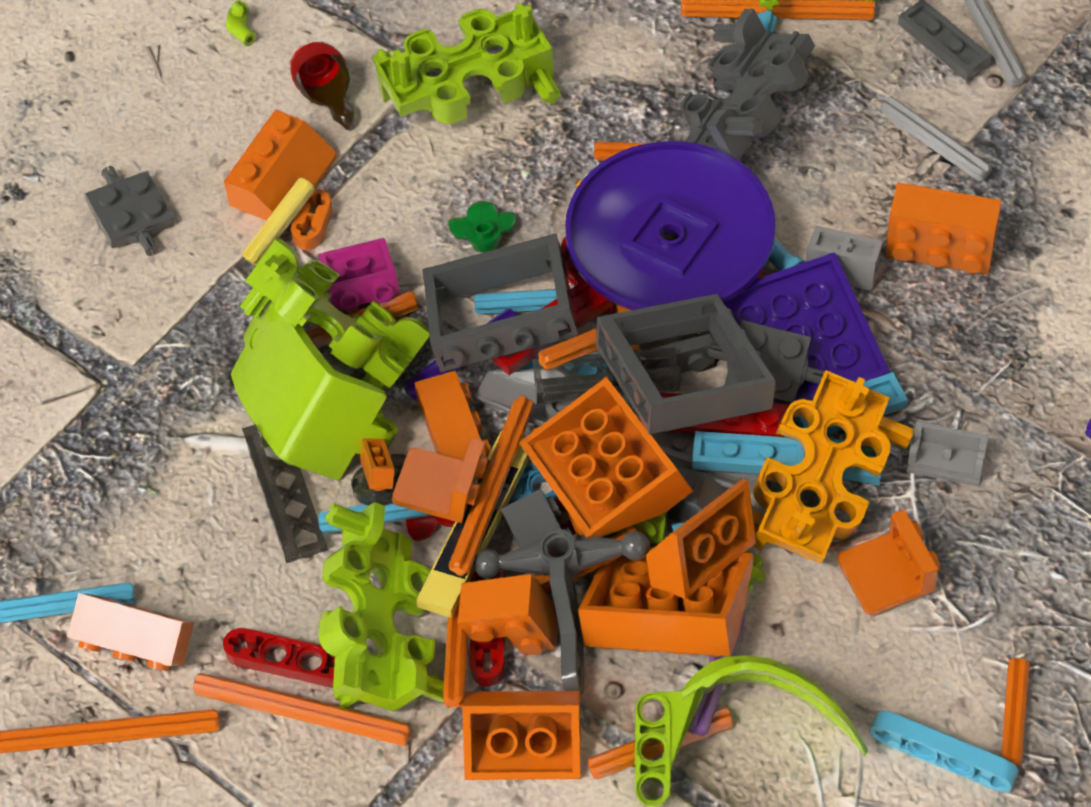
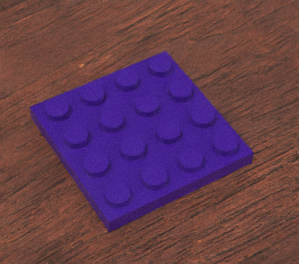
(820, 304)

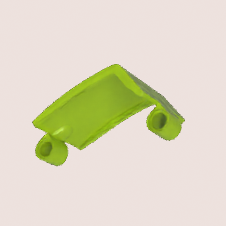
(301, 402)

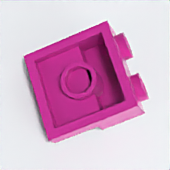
(364, 274)

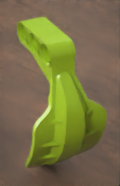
(683, 704)

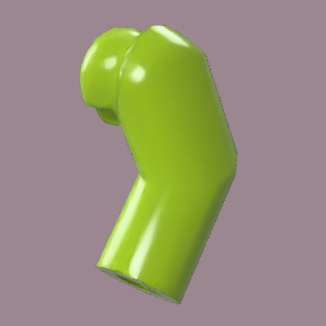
(237, 23)

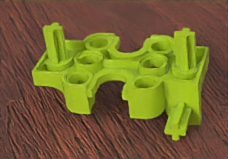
(522, 62)
(302, 296)
(399, 668)

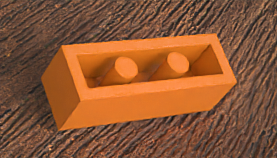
(377, 464)

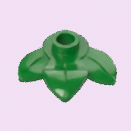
(482, 226)

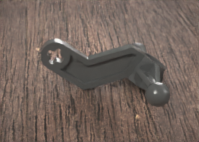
(543, 559)

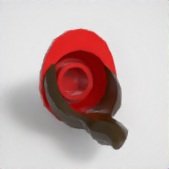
(323, 79)

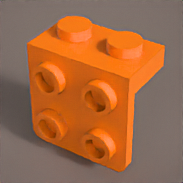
(441, 483)
(891, 566)

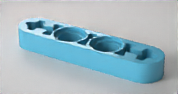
(944, 751)

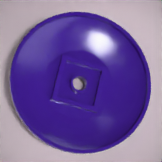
(661, 189)

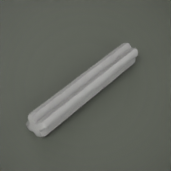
(996, 42)
(935, 139)

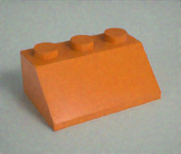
(274, 162)
(704, 543)
(522, 735)

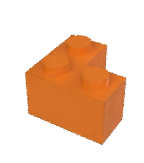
(512, 609)

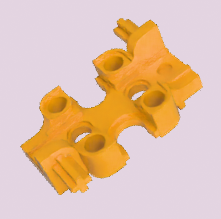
(861, 416)

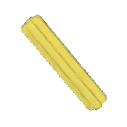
(278, 220)

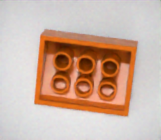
(604, 463)
(631, 614)

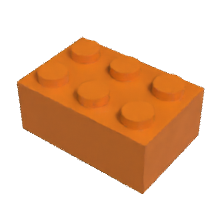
(942, 228)

